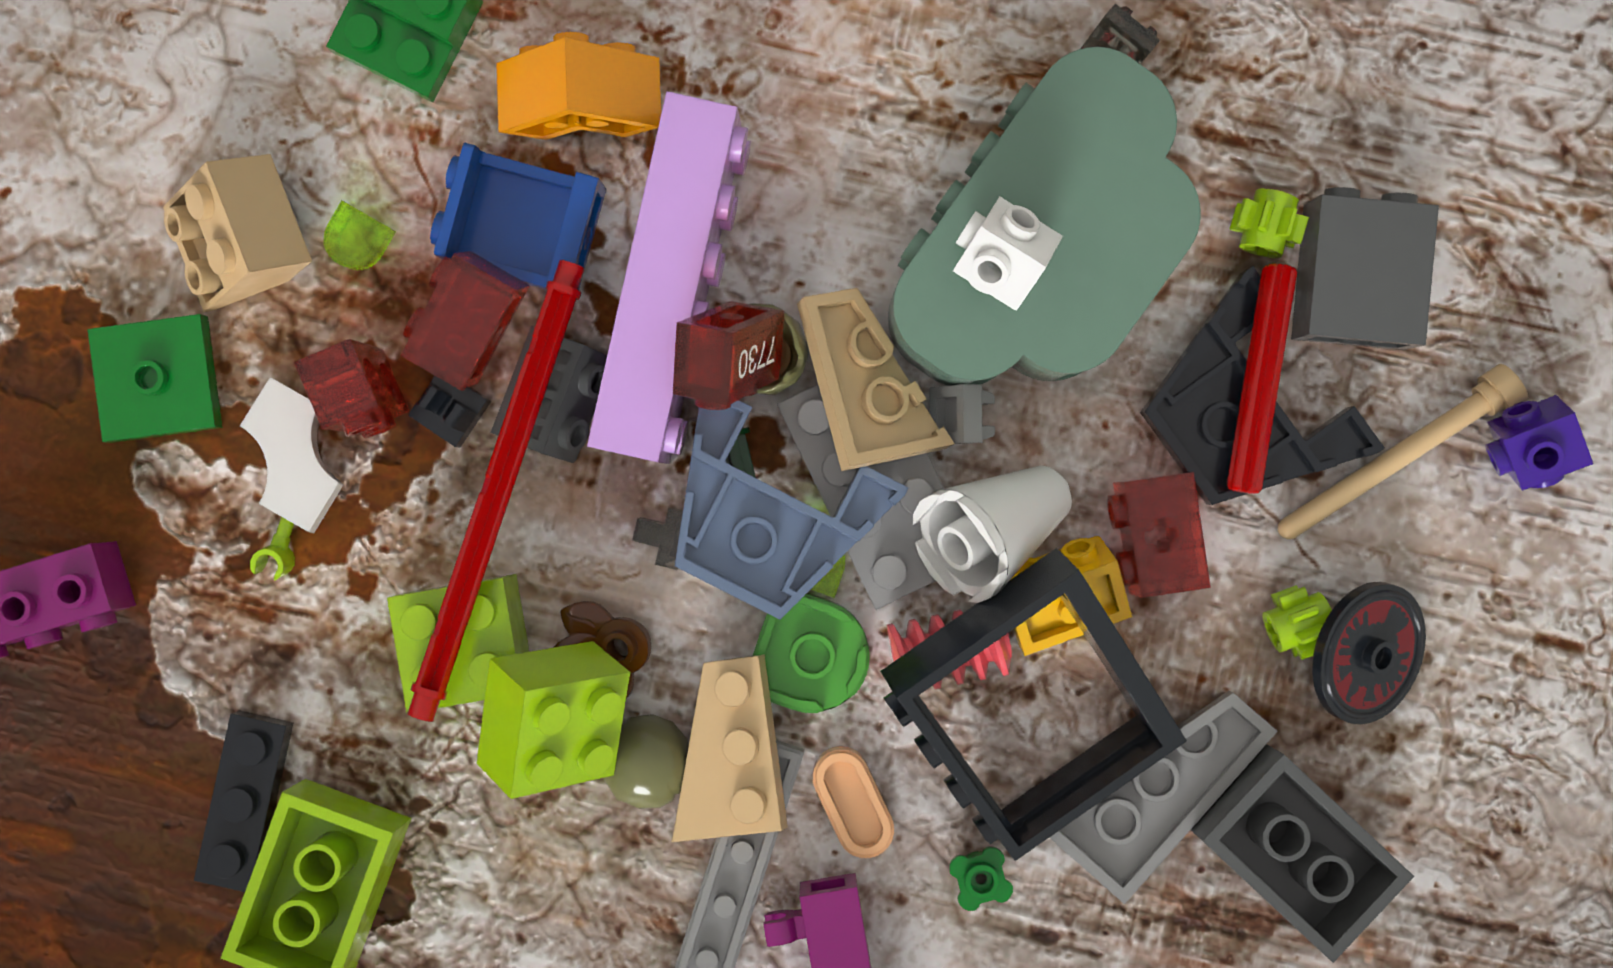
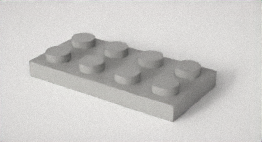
(888, 552)

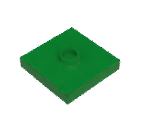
(154, 378)

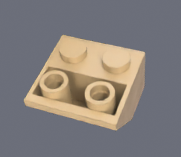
(235, 230)

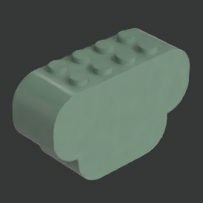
(1095, 169)

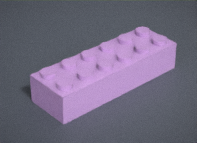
(669, 274)

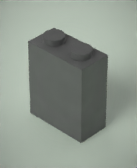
(1365, 270)

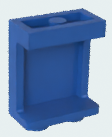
(517, 215)

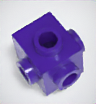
(1537, 443)

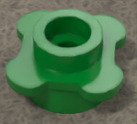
(980, 862)

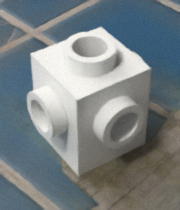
(1006, 252)

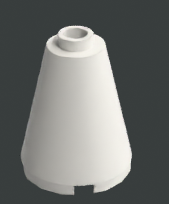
(989, 528)

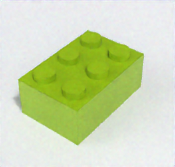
(316, 881)

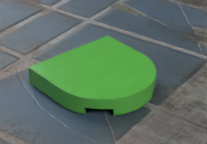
(813, 655)

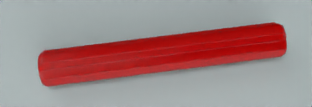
(1262, 378)

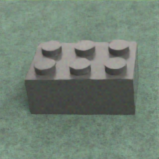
(1302, 852)

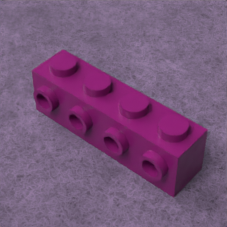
(61, 591)

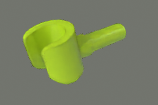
(277, 549)

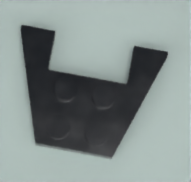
(1200, 403)

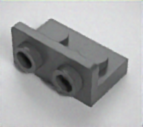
(567, 403)

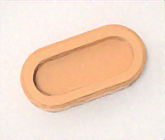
(853, 802)

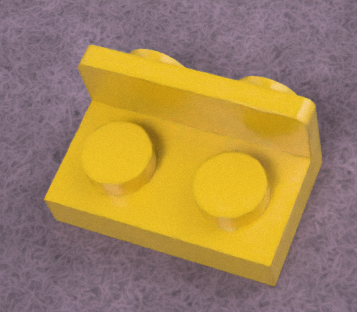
(1054, 622)

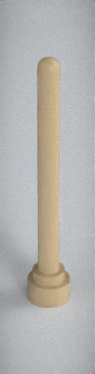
(1494, 393)

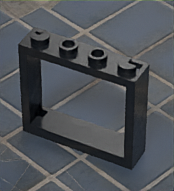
(1084, 779)

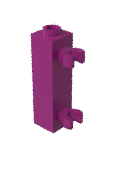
(828, 920)

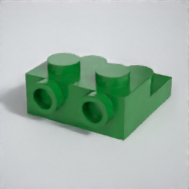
(405, 39)

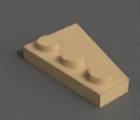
(864, 391)
(732, 756)

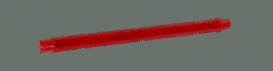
(496, 491)

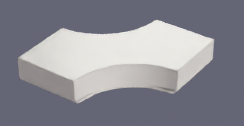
(296, 477)

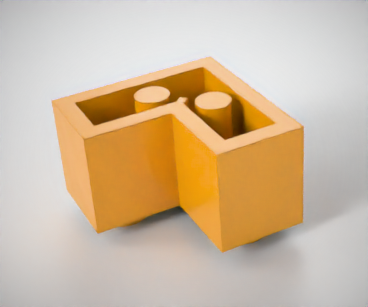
(578, 87)

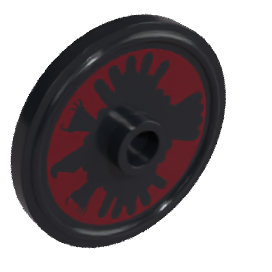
(1369, 652)

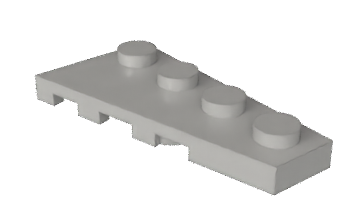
(1148, 817)

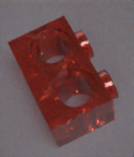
(352, 389)

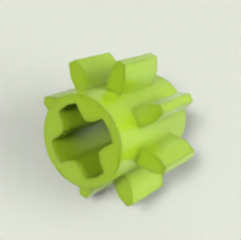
(1269, 223)
(1296, 620)

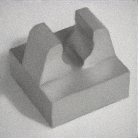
(960, 411)

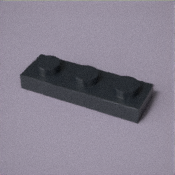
(243, 799)

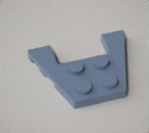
(757, 537)

